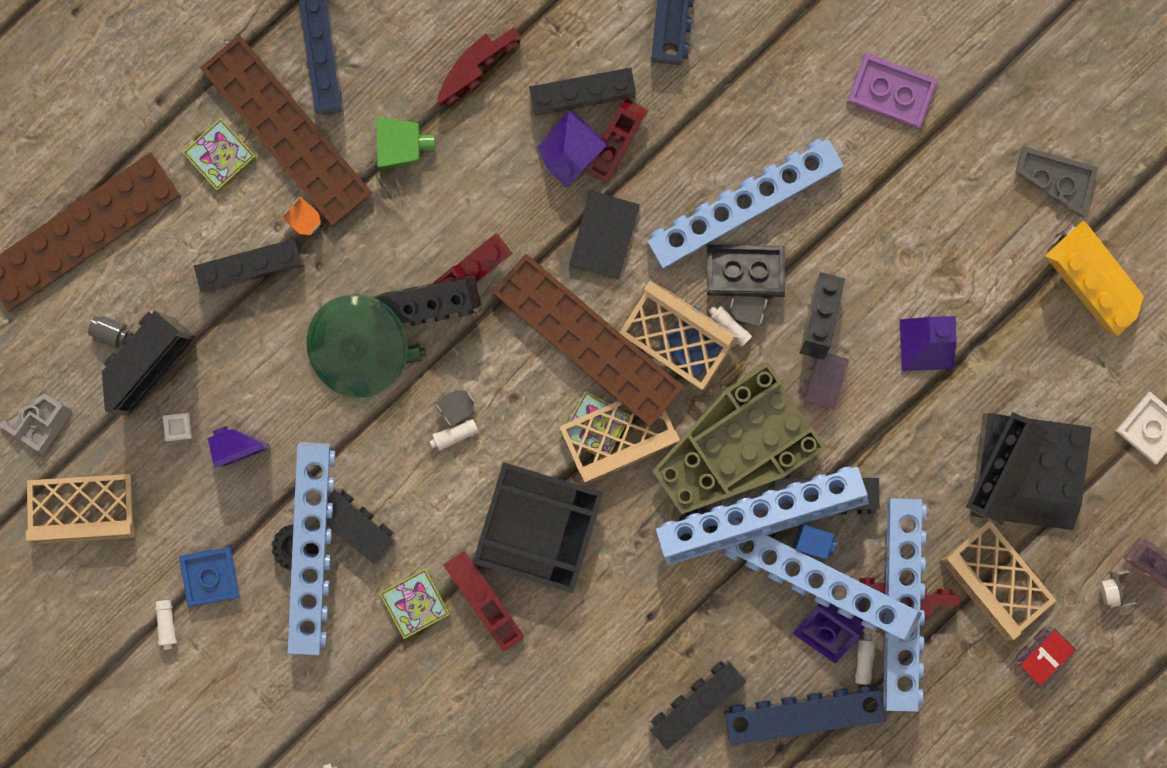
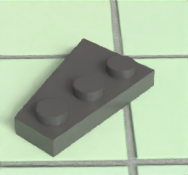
(1059, 177)

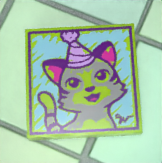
(219, 154)
(589, 404)
(414, 603)

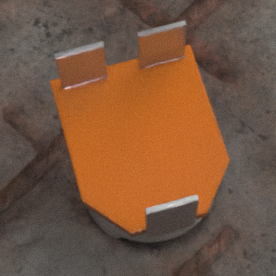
(302, 217)

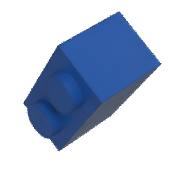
(814, 541)

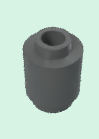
(107, 331)

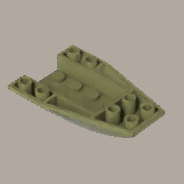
(738, 444)

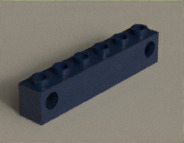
(670, 28)
(321, 57)
(804, 715)

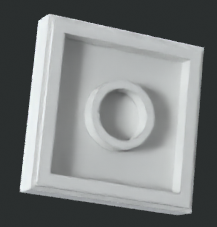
(1147, 428)

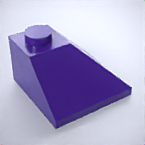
(570, 148)
(928, 343)
(233, 445)
(829, 631)

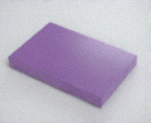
(892, 91)

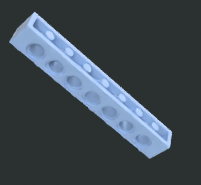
(827, 161)
(896, 511)
(776, 520)
(905, 616)
(298, 639)

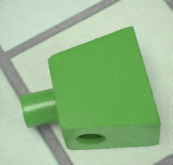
(400, 143)

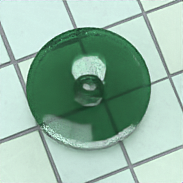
(356, 345)

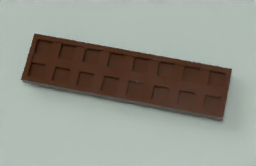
(286, 130)
(83, 230)
(587, 340)

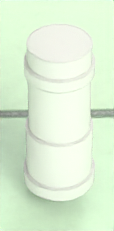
(723, 318)
(455, 434)
(165, 627)
(865, 657)

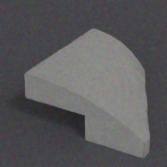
(38, 422)

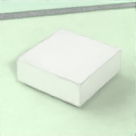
(177, 427)

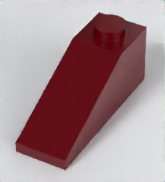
(618, 137)

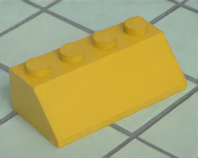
(1097, 279)

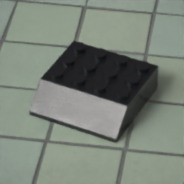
(142, 361)
(1056, 478)
(538, 527)

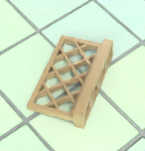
(691, 316)
(623, 457)
(80, 531)
(981, 595)

